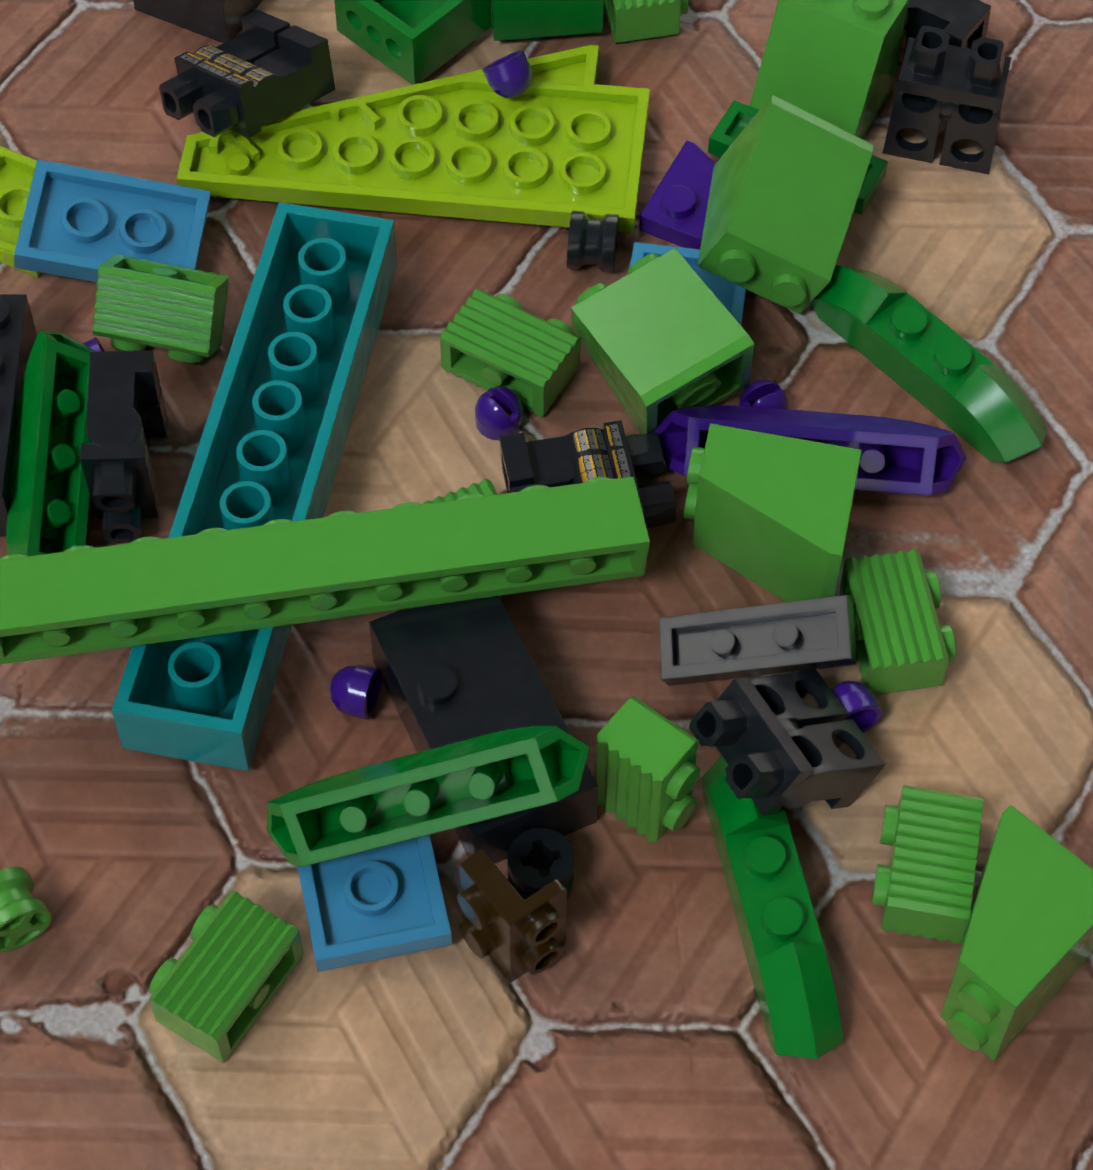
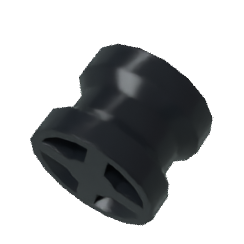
(592, 241)
(530, 849)

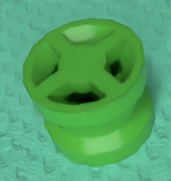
(20, 914)

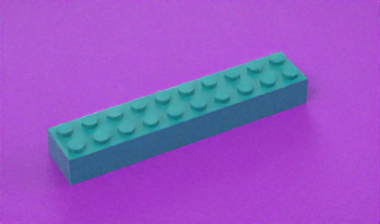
(262, 459)

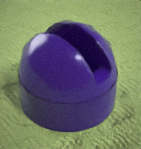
(509, 75)
(766, 393)
(492, 419)
(356, 690)
(859, 704)

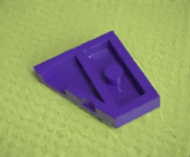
(681, 200)

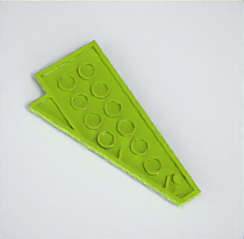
(447, 150)

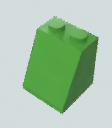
(833, 59)
(783, 204)
(662, 340)
(773, 508)
(1022, 936)

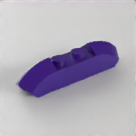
(893, 457)

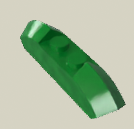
(931, 363)
(47, 477)
(426, 793)
(774, 921)

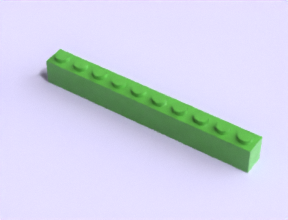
(319, 568)

